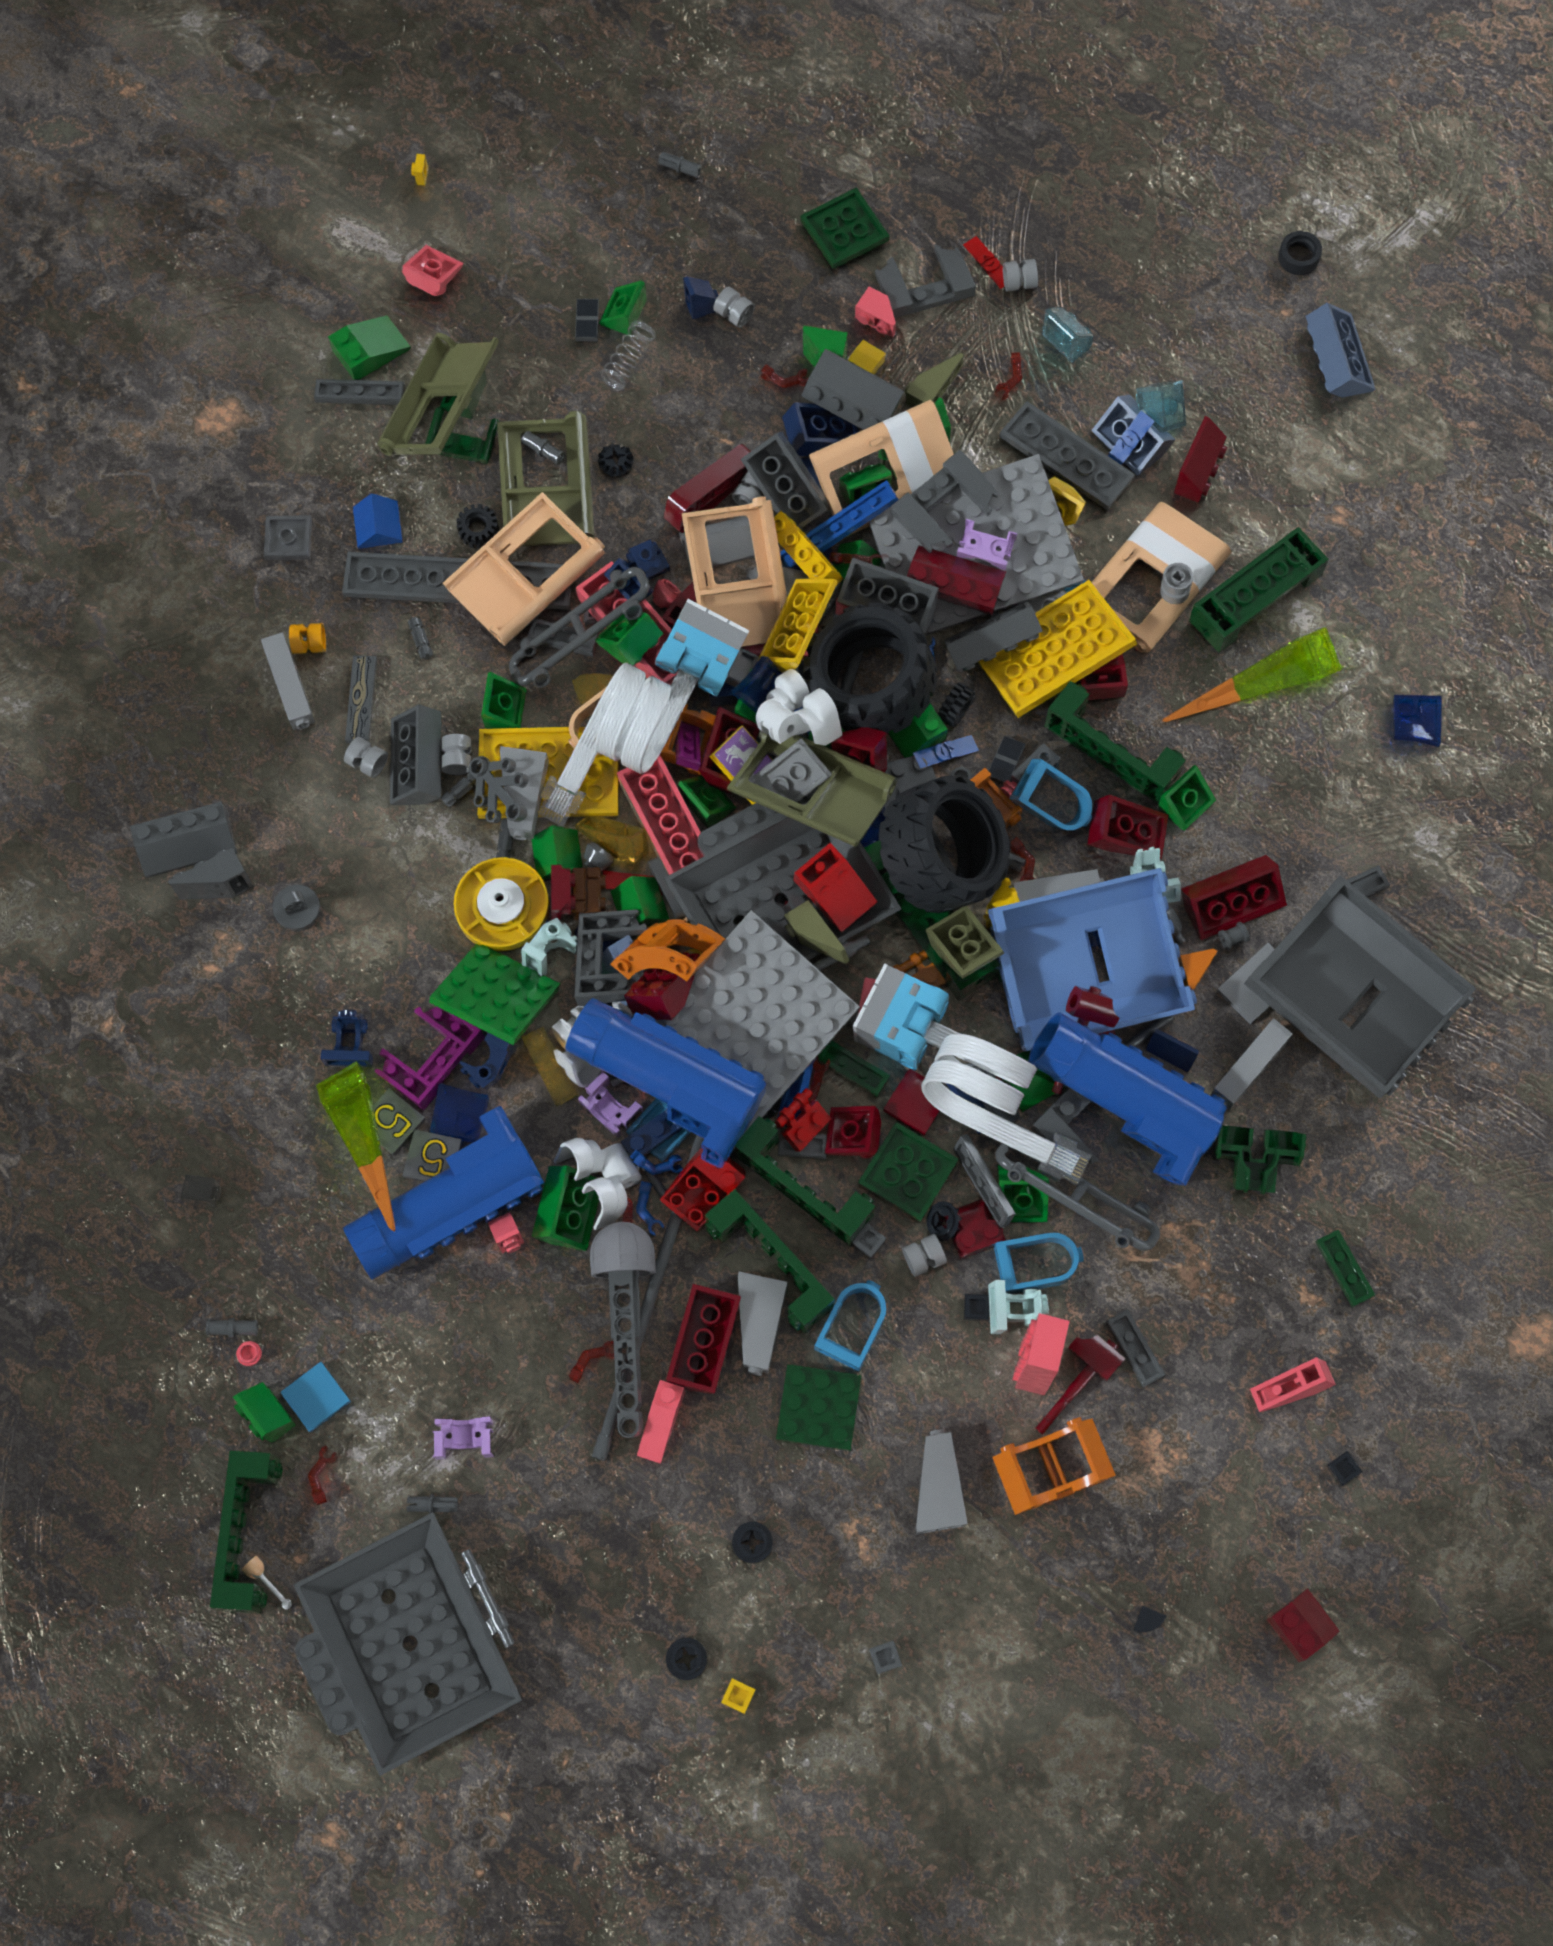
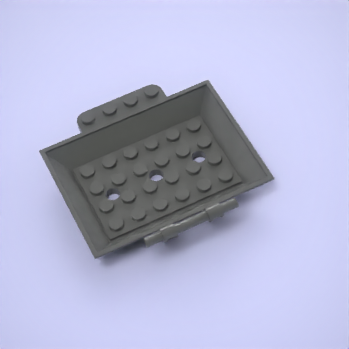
(753, 862)
(359, 1654)

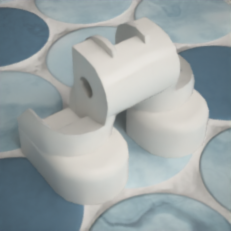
(818, 713)
(577, 1069)
(616, 1168)

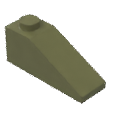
(933, 382)
(813, 932)

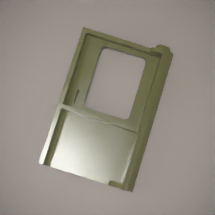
(443, 371)
(571, 499)
(841, 805)

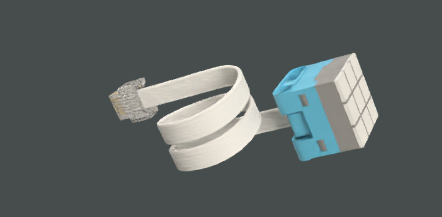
(639, 713)
(907, 1015)

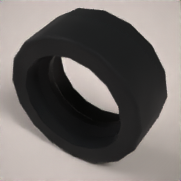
(1300, 267)

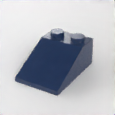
(814, 428)

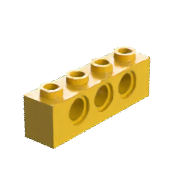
(803, 550)

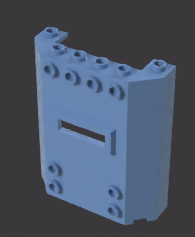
(1051, 953)

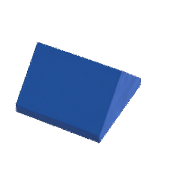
(377, 522)

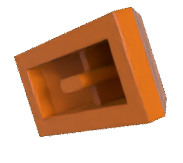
(1196, 965)

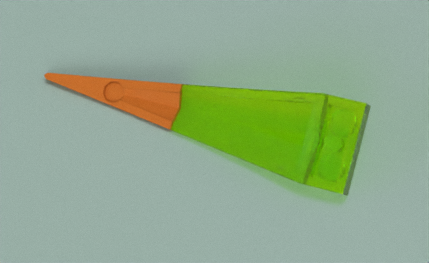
(1294, 664)
(351, 1109)

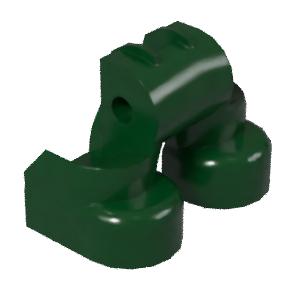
(1254, 1173)

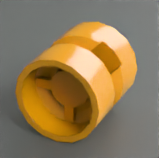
(315, 638)

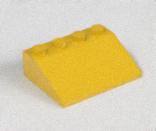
(798, 622)

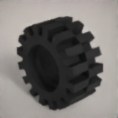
(472, 515)
(956, 704)

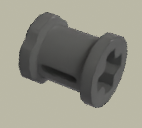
(1234, 936)

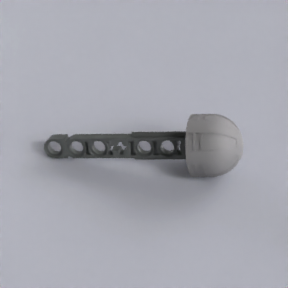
(623, 1255)

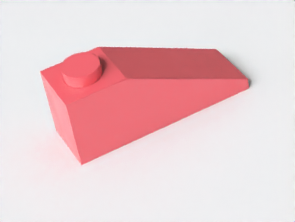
(1293, 1385)
(660, 1421)

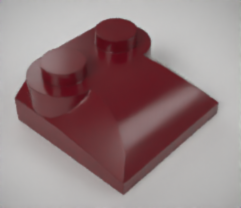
(561, 899)
(853, 1131)
(977, 1230)

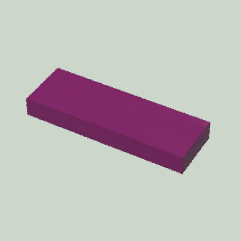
(688, 746)

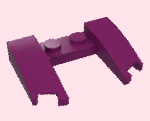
(422, 1085)

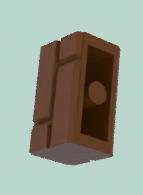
(588, 891)

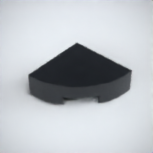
(1148, 1620)

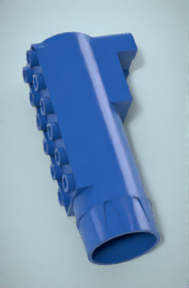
(696, 1083)
(1155, 1103)
(475, 1187)

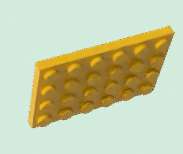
(1075, 641)
(599, 784)

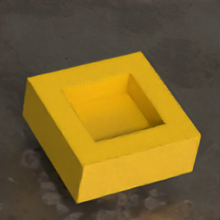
(419, 169)
(738, 1696)

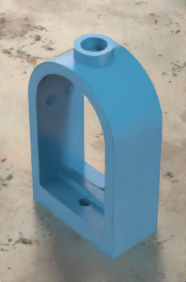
(1029, 782)
(1006, 1269)
(839, 1352)

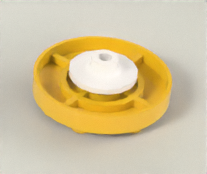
(501, 903)

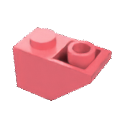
(876, 311)
(506, 1233)

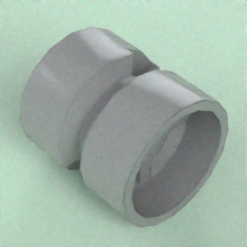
(1020, 274)
(734, 307)
(747, 490)
(1176, 583)
(456, 754)
(364, 756)
(924, 1255)

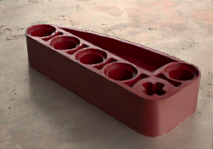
(707, 487)

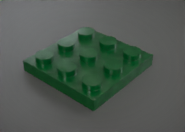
(844, 228)
(908, 1172)
(818, 1407)

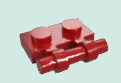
(808, 1122)

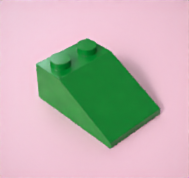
(368, 345)

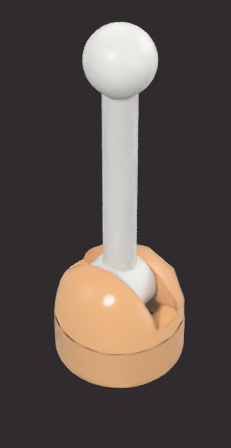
(255, 1569)

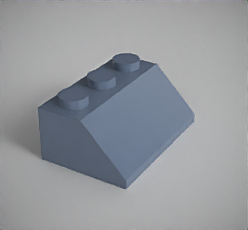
(1117, 420)

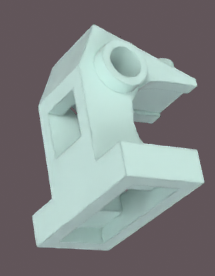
(1150, 860)
(535, 953)
(999, 1306)

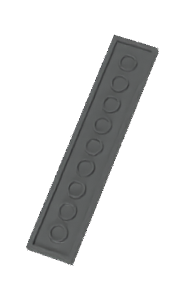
(423, 577)

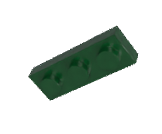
(854, 1068)
(1345, 1268)

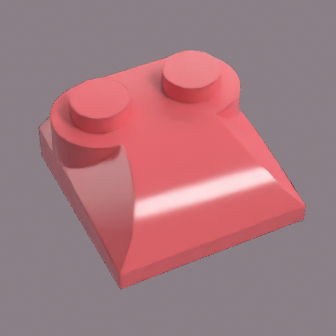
(431, 270)

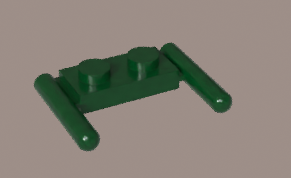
(464, 446)

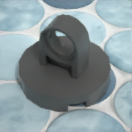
(296, 908)

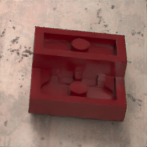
(911, 1105)

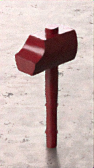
(1089, 1006)
(1099, 1358)

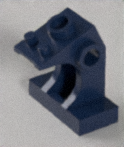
(648, 558)
(343, 1023)
(499, 1057)

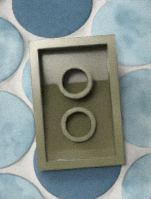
(963, 942)

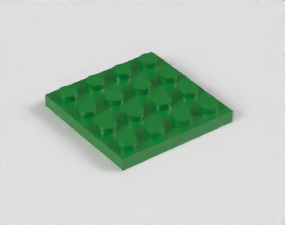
(494, 993)

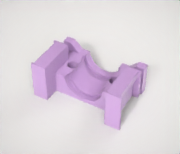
(986, 546)
(607, 1107)
(463, 1436)

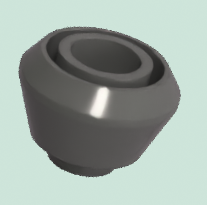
(597, 856)

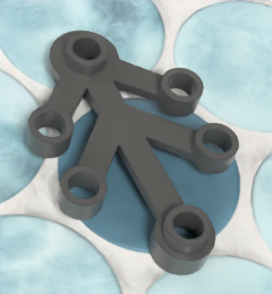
(481, 769)

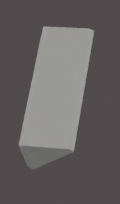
(727, 541)

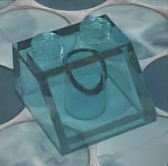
(1066, 333)
(1163, 404)

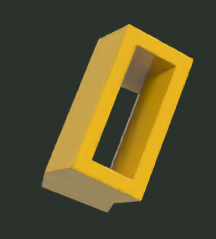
(867, 357)

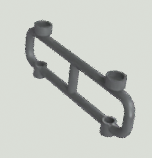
(630, 608)
(1138, 1213)

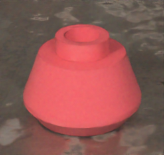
(664, 593)

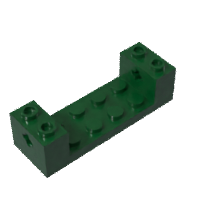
(1257, 587)
(1066, 722)
(916, 923)
(754, 1152)
(735, 1212)
(242, 1469)

